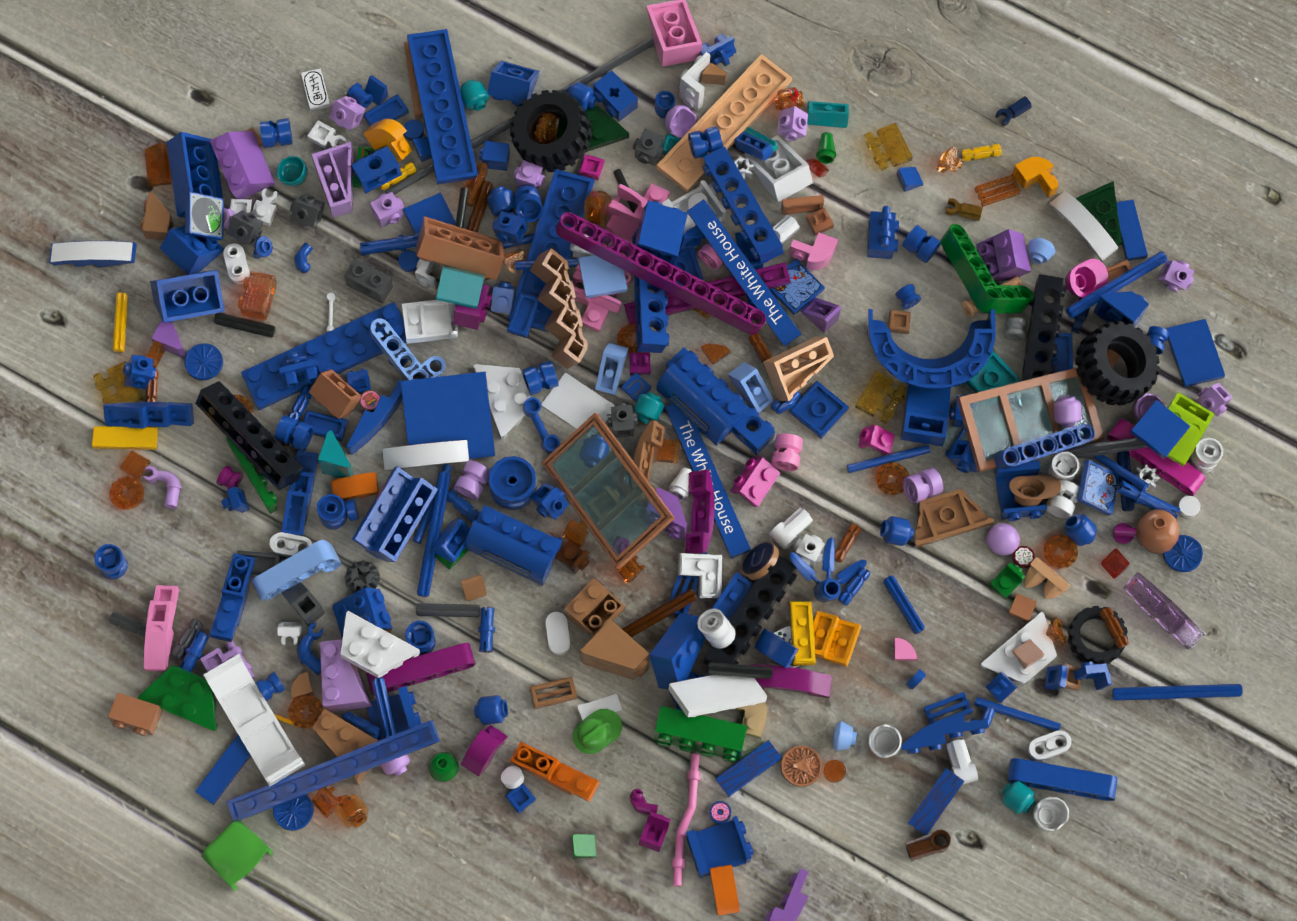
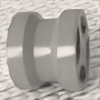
(1016, 329)

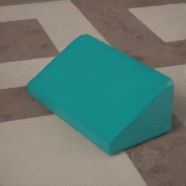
(828, 114)

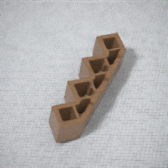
(559, 297)

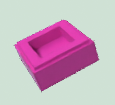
(591, 167)

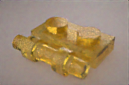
(894, 145)
(124, 393)
(875, 393)

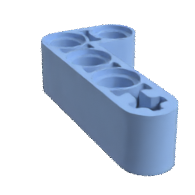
(402, 353)
(296, 568)

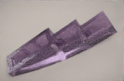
(1164, 610)

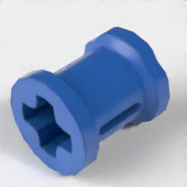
(361, 97)

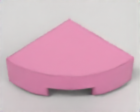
(903, 651)

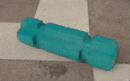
(752, 132)

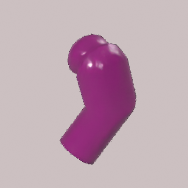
(640, 804)

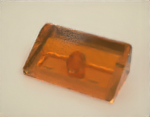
(158, 165)
(475, 184)

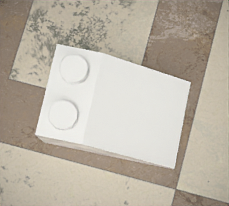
(782, 172)

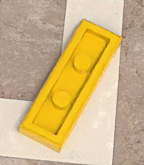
(125, 438)
(802, 632)

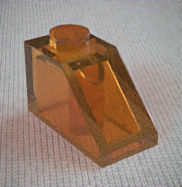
(597, 207)

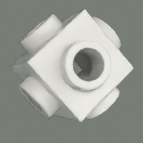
(815, 544)

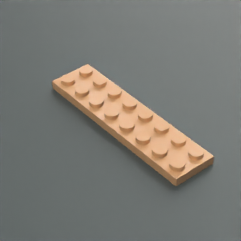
(731, 114)

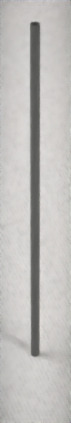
(506, 125)

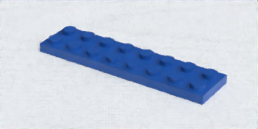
(442, 106)
(564, 195)
(334, 350)

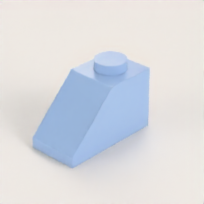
(611, 368)
(751, 386)

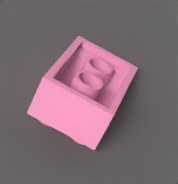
(674, 32)

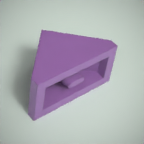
(822, 313)
(168, 337)

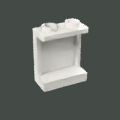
(682, 203)

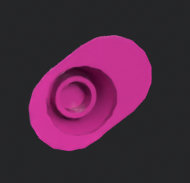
(1086, 277)

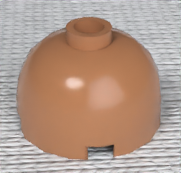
(1157, 531)

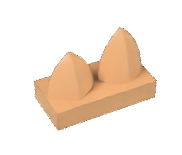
(1039, 572)

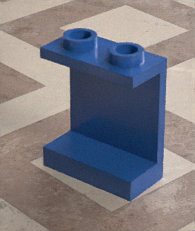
(1008, 508)
(719, 846)

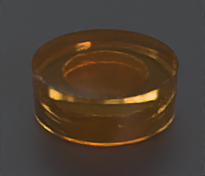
(834, 771)

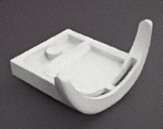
(429, 321)

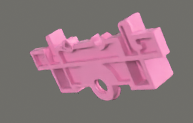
(622, 224)

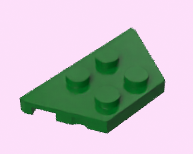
(184, 696)

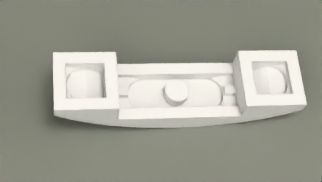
(1085, 224)
(425, 454)

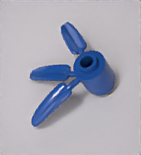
(829, 588)

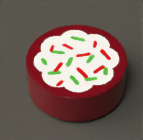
(1023, 556)

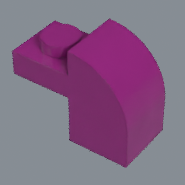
(483, 749)

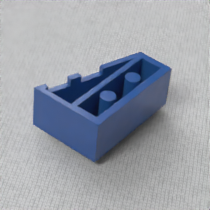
(677, 651)

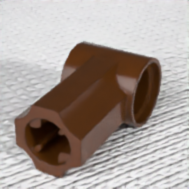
(926, 846)

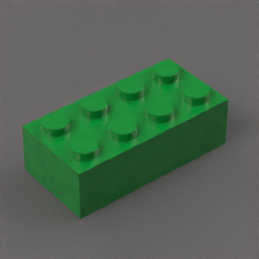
(700, 734)

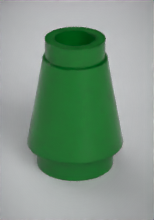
(826, 149)

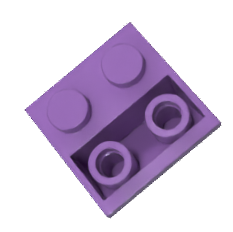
(1005, 255)
(678, 526)

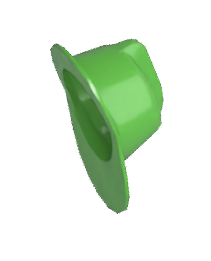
(597, 731)

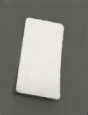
(611, 702)

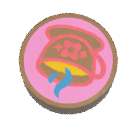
(369, 400)

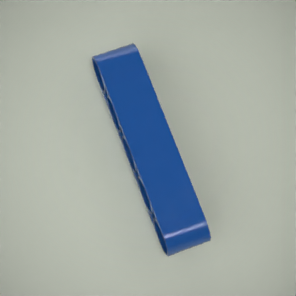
(1036, 450)
(1063, 779)

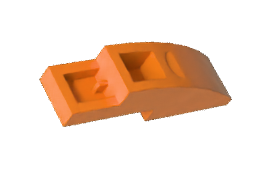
(554, 772)

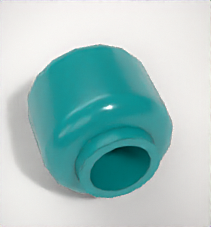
(474, 95)
(648, 407)
(1018, 797)

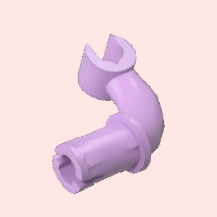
(172, 485)

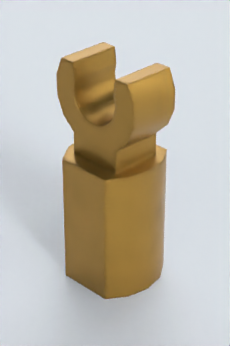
(964, 210)

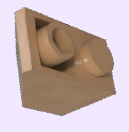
(156, 220)

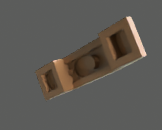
(650, 438)

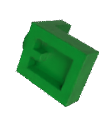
(1007, 580)

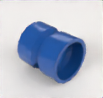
(276, 133)
(705, 142)
(528, 203)
(923, 245)
(540, 377)
(291, 432)
(332, 511)
(111, 561)
(421, 636)

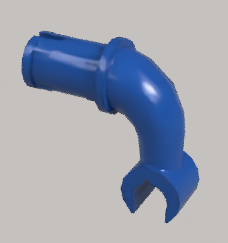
(305, 654)

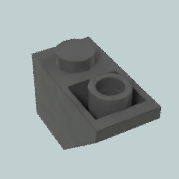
(304, 603)

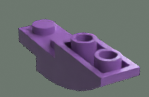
(792, 903)

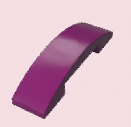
(702, 512)
(797, 680)

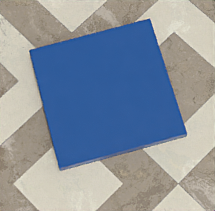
(449, 411)

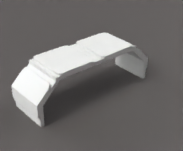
(253, 720)

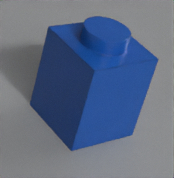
(495, 155)

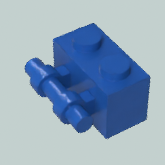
(882, 234)

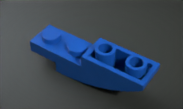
(233, 598)
(934, 734)

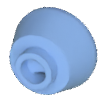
(1040, 250)
(843, 736)

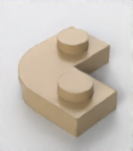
(754, 718)

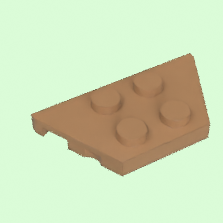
(948, 517)

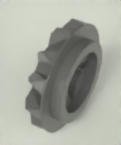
(372, 578)

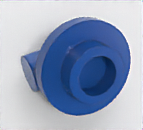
(263, 247)

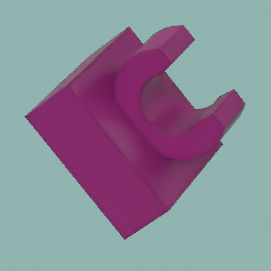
(639, 363)

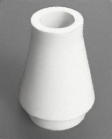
(680, 484)

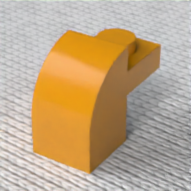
(390, 134)
(1036, 170)

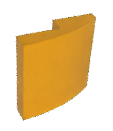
(834, 638)

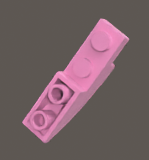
(159, 628)

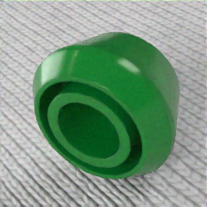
(440, 771)

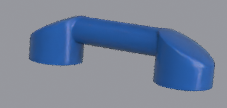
(531, 408)

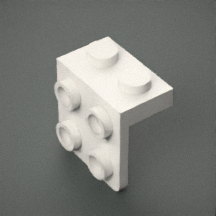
(690, 89)

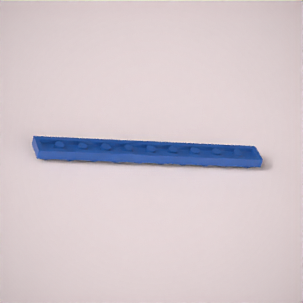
(333, 771)

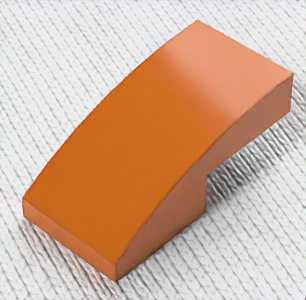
(356, 486)
(724, 889)

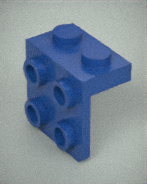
(365, 603)
(401, 709)

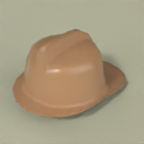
(1033, 489)

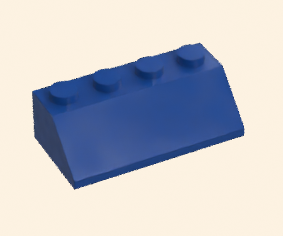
(192, 168)

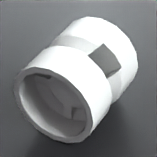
(1206, 455)
(1064, 466)
(1063, 503)
(716, 628)

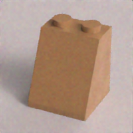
(615, 652)

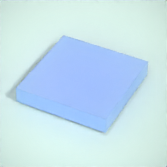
(601, 277)

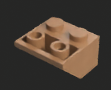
(593, 608)

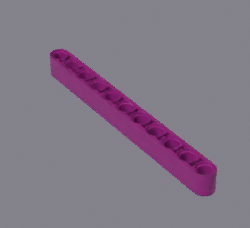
(650, 273)

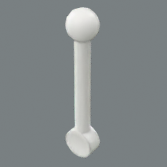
(330, 297)

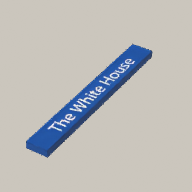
(743, 272)
(699, 459)

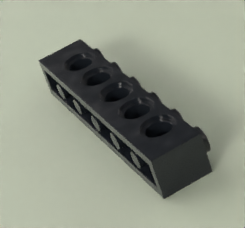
(1044, 286)
(249, 435)
(786, 573)

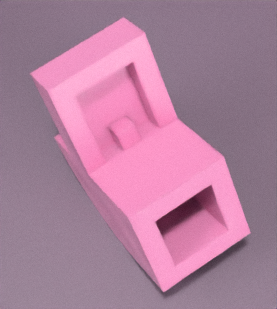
(818, 255)

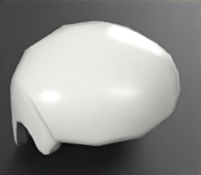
(885, 741)
(1050, 813)

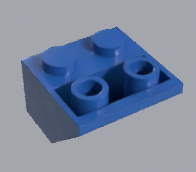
(190, 251)

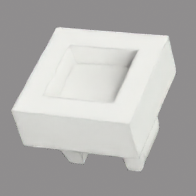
(289, 629)

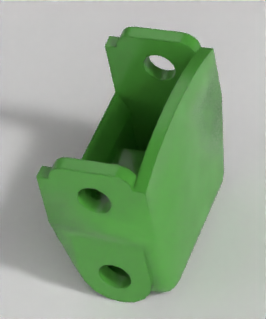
(235, 853)

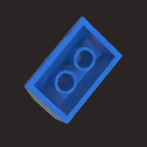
(187, 295)

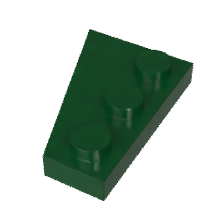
(1103, 207)

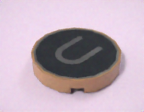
(759, 560)

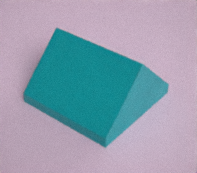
(460, 287)
(332, 458)

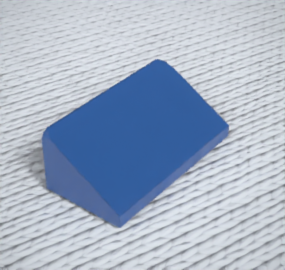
(452, 540)

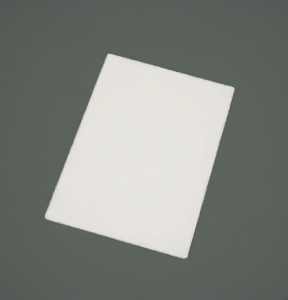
(576, 402)

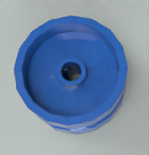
(515, 471)

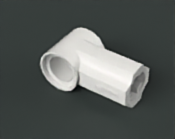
(785, 228)
(787, 532)
(961, 761)

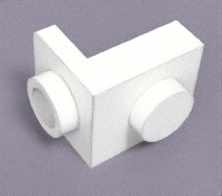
(423, 274)

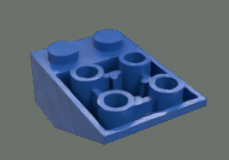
(926, 416)

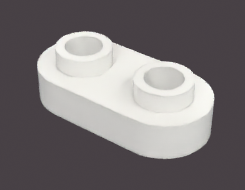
(236, 262)
(291, 541)
(1048, 745)

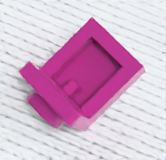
(877, 439)

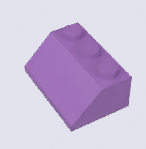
(242, 163)

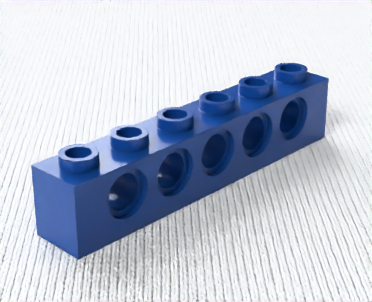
(721, 161)
(647, 339)
(754, 440)

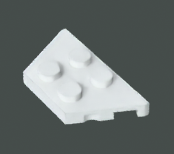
(506, 395)
(373, 647)
(1005, 661)

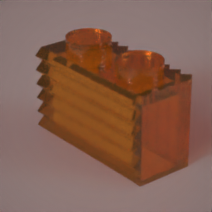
(258, 295)

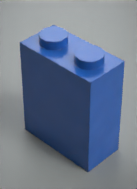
(661, 230)

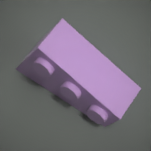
(336, 177)
(340, 680)

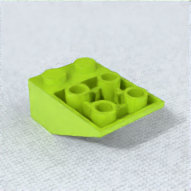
(1197, 418)

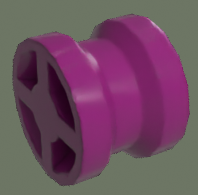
(229, 478)

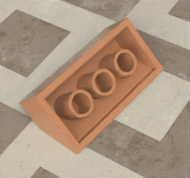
(459, 248)

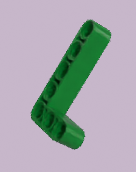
(978, 279)

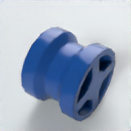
(908, 296)

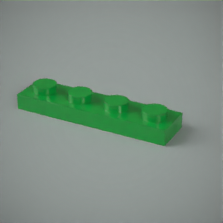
(258, 481)

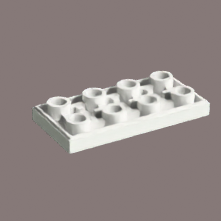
(716, 694)

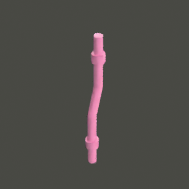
(678, 862)

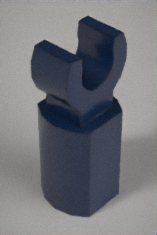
(1014, 110)
(1079, 319)

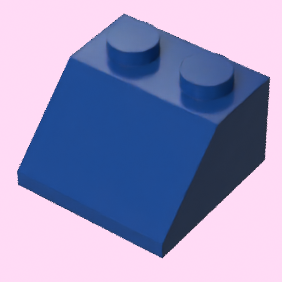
(512, 82)
(1121, 307)

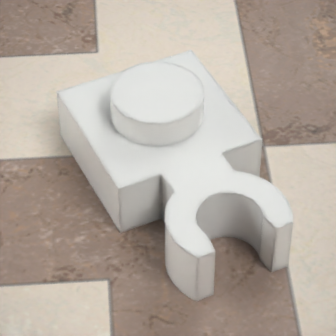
(324, 135)
(264, 209)

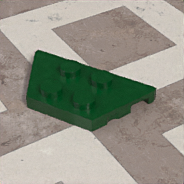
(604, 129)

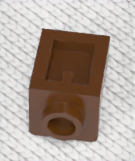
(573, 557)

